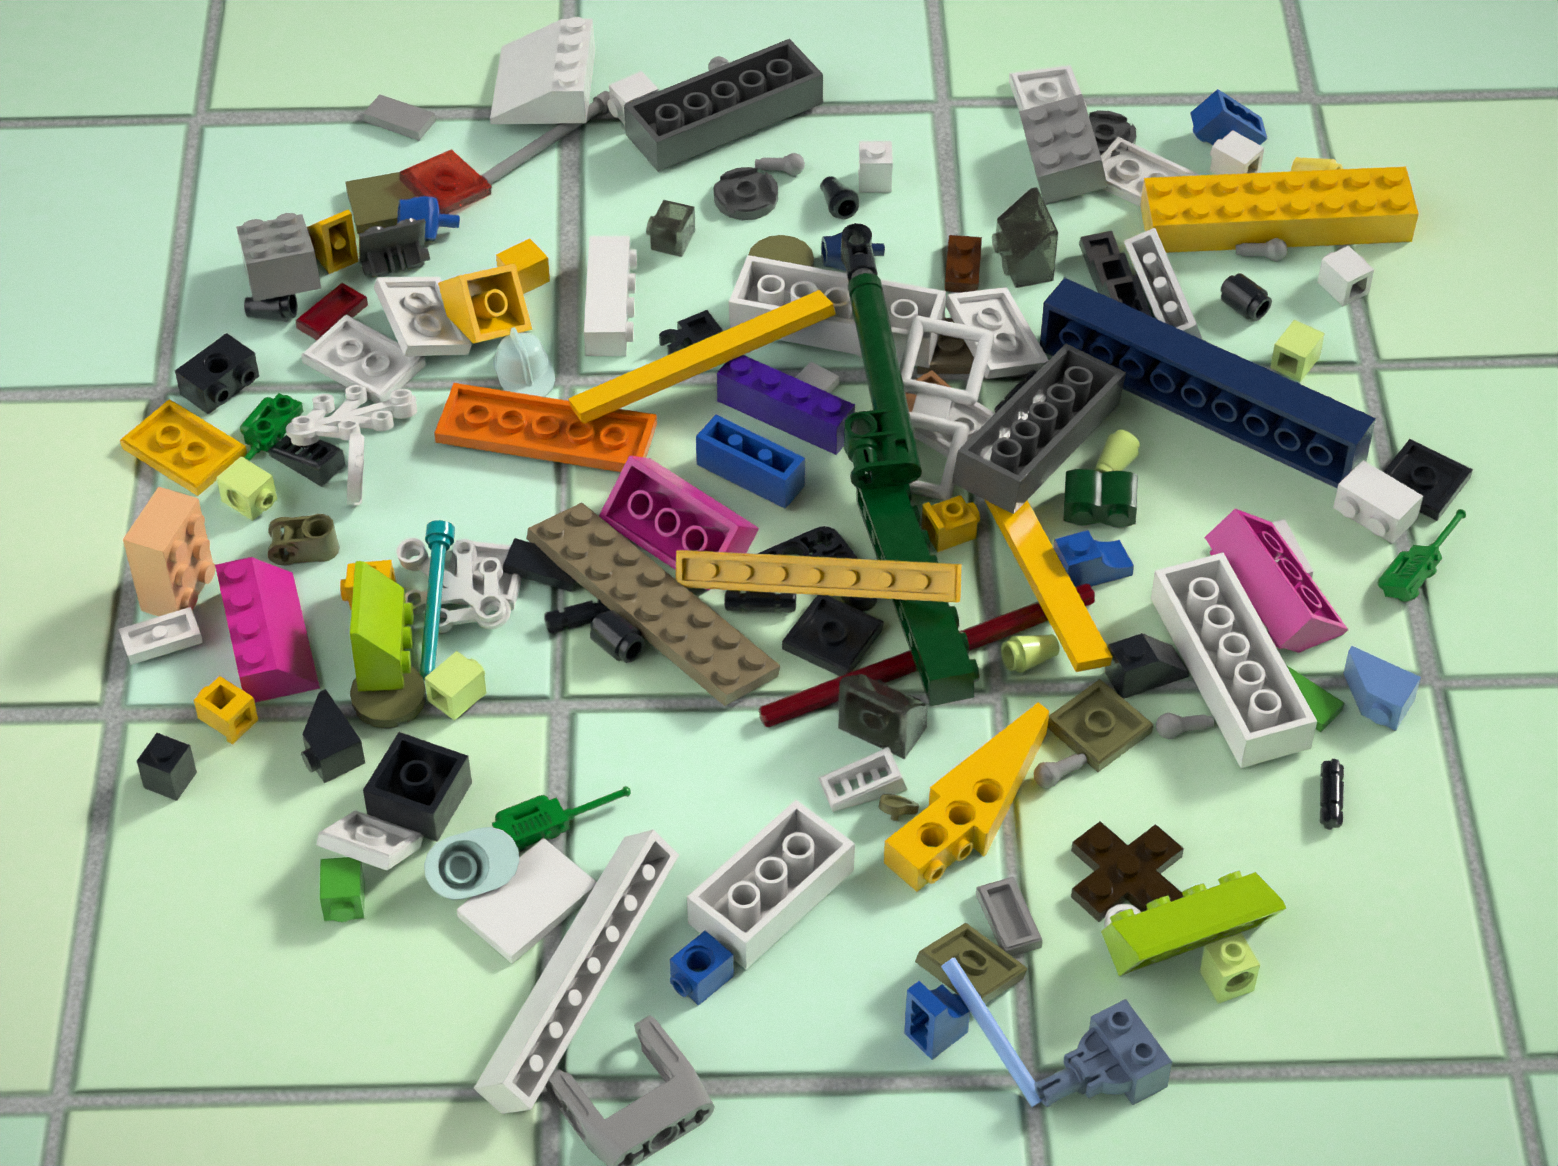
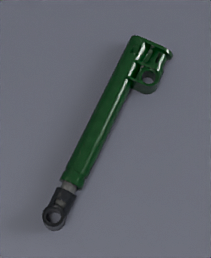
(884, 437)

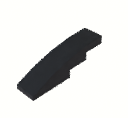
(1112, 271)

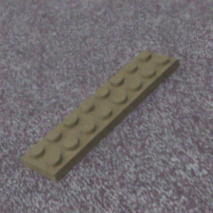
(654, 603)

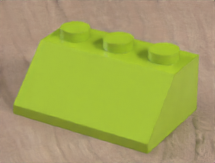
(379, 630)

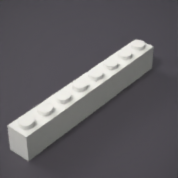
(576, 973)

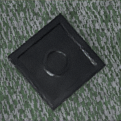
(1430, 475)
(832, 635)

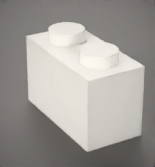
(1377, 502)

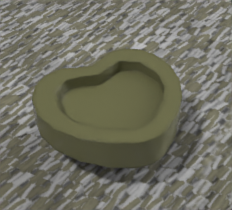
(897, 806)

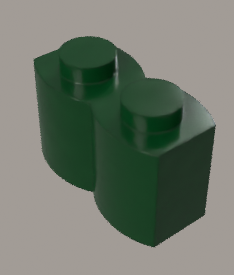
(1100, 497)

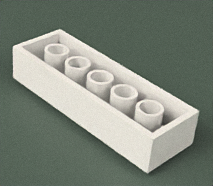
(773, 283)
(1233, 660)

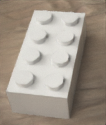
(771, 883)

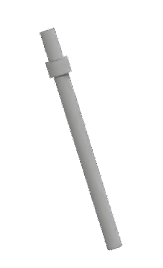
(598, 106)

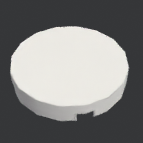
(355, 469)

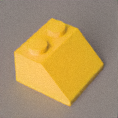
(486, 303)

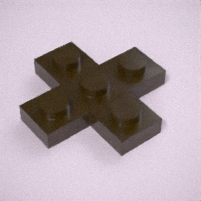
(1124, 870)

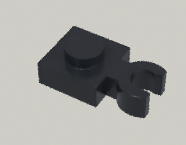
(689, 331)

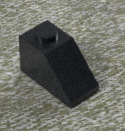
(1142, 665)
(330, 741)

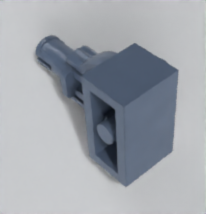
(1111, 1059)

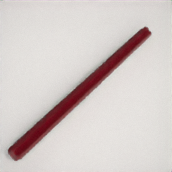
(903, 663)

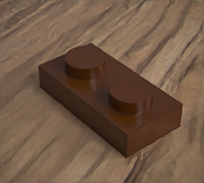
(963, 263)

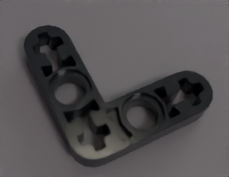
(838, 548)

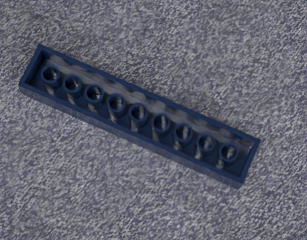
(1210, 384)

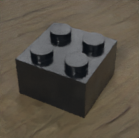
(418, 785)

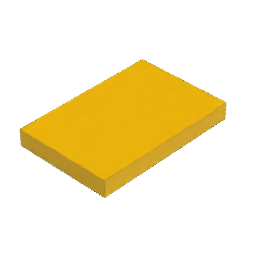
(183, 447)

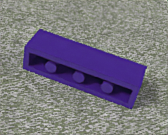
(784, 402)

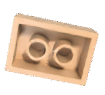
(169, 553)

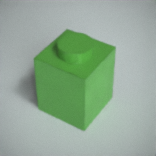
(342, 889)

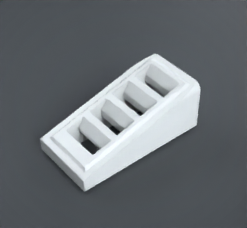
(870, 765)

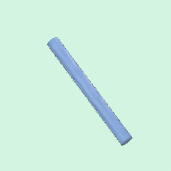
(992, 1030)

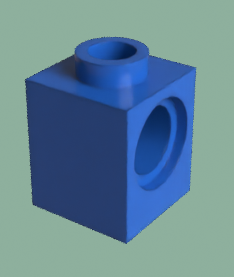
(706, 954)

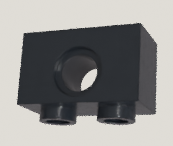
(217, 373)

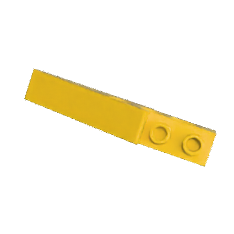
(960, 797)

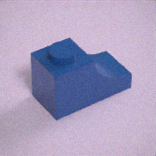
(1221, 115)
(1092, 560)
(934, 1018)

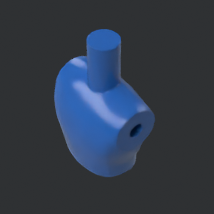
(427, 209)

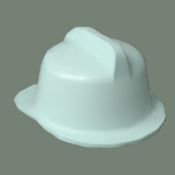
(523, 365)
(471, 863)

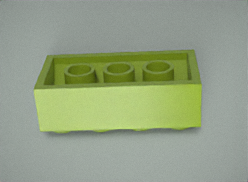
(1190, 921)

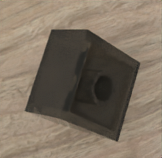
(1027, 241)
(881, 714)

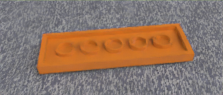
(542, 428)

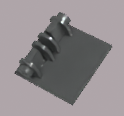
(383, 243)

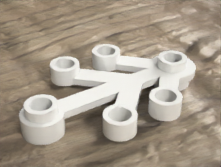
(349, 419)
(460, 587)

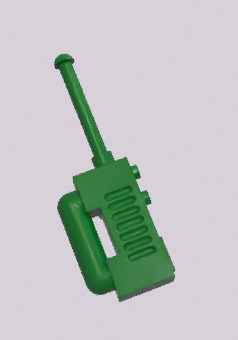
(269, 422)
(1414, 566)
(544, 818)

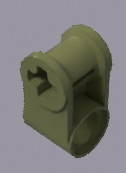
(304, 538)

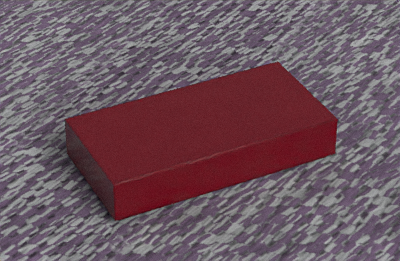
(330, 309)

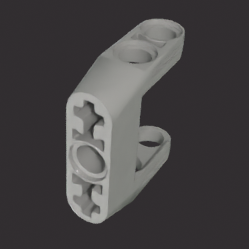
(650, 1120)

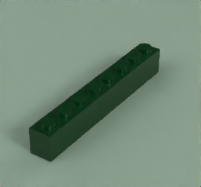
(928, 626)

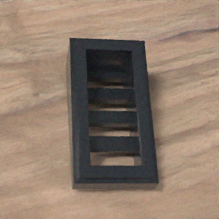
(318, 472)

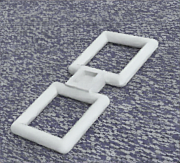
(935, 401)

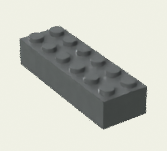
(723, 104)
(1038, 428)

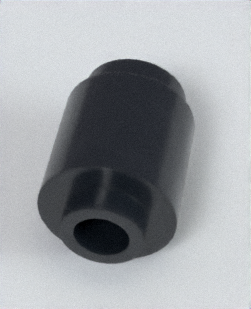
(1245, 297)
(616, 636)

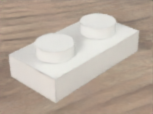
(160, 635)

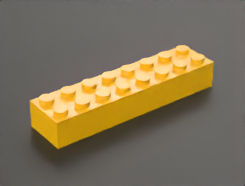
(1289, 206)

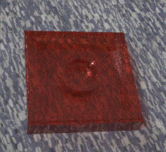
(447, 180)

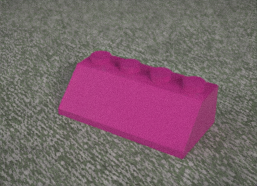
(671, 514)
(1279, 591)
(266, 629)

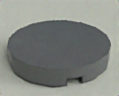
(1112, 126)
(745, 193)

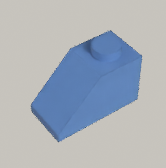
(1380, 688)

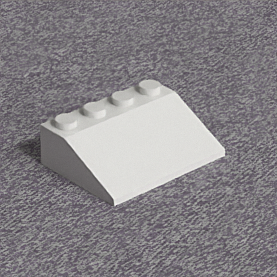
(546, 75)

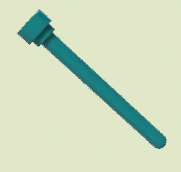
(439, 537)

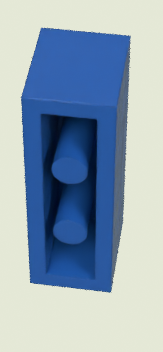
(750, 461)

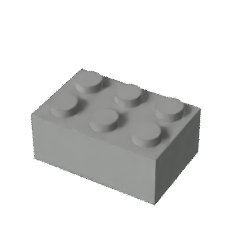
(1063, 149)
(278, 256)

